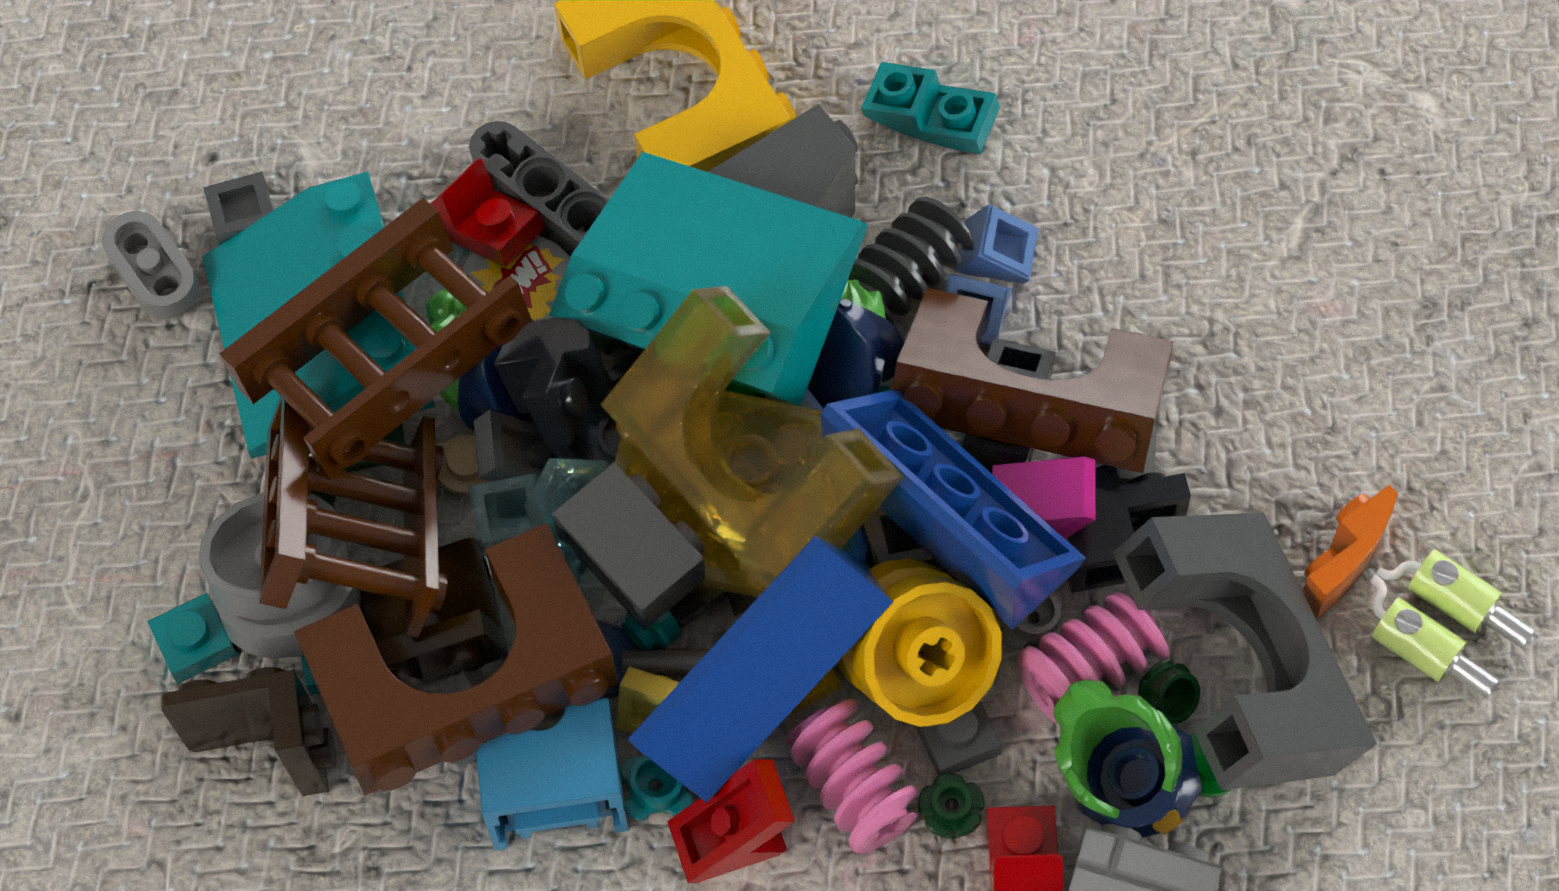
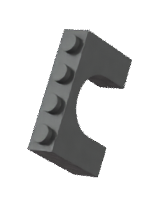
(1238, 571)

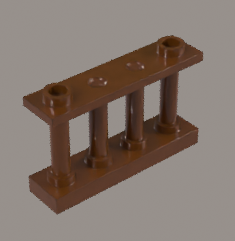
(345, 296)
(292, 518)

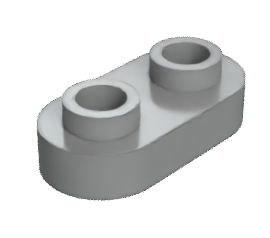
(153, 268)

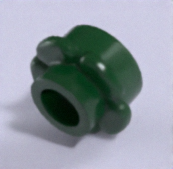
(1170, 690)
(951, 823)

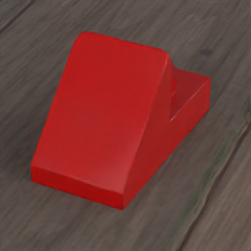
(486, 219)
(735, 826)
(1023, 849)

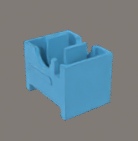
(553, 776)

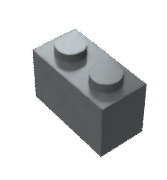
(631, 544)

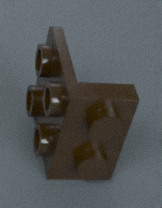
(457, 638)
(256, 709)

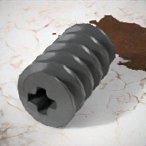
(912, 252)

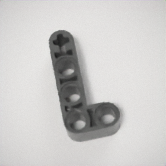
(536, 170)

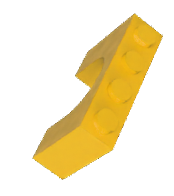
(728, 119)

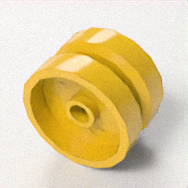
(929, 649)

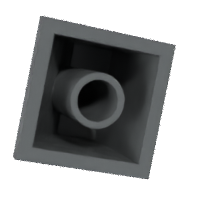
(803, 161)

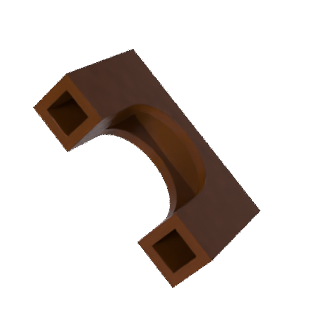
(1092, 416)
(401, 730)

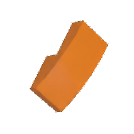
(1352, 548)

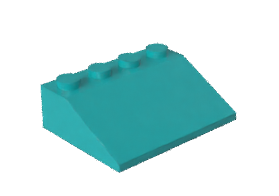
(696, 230)
(279, 259)

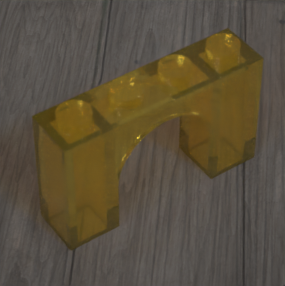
(670, 413)

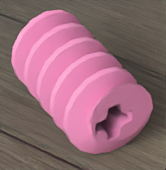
(1091, 650)
(851, 777)

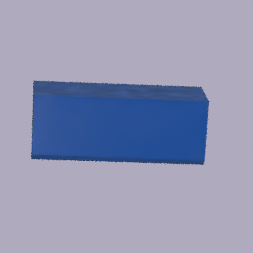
(959, 507)
(762, 667)

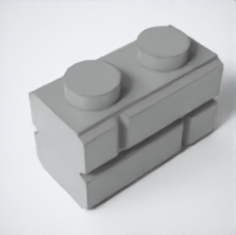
(1120, 862)

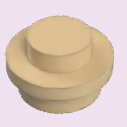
(460, 465)

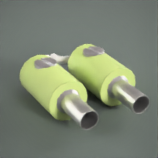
(1427, 642)

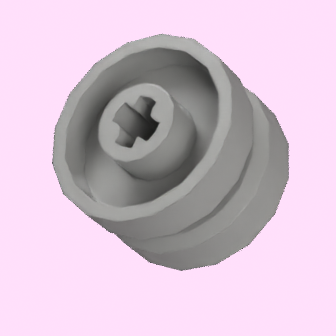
(232, 571)

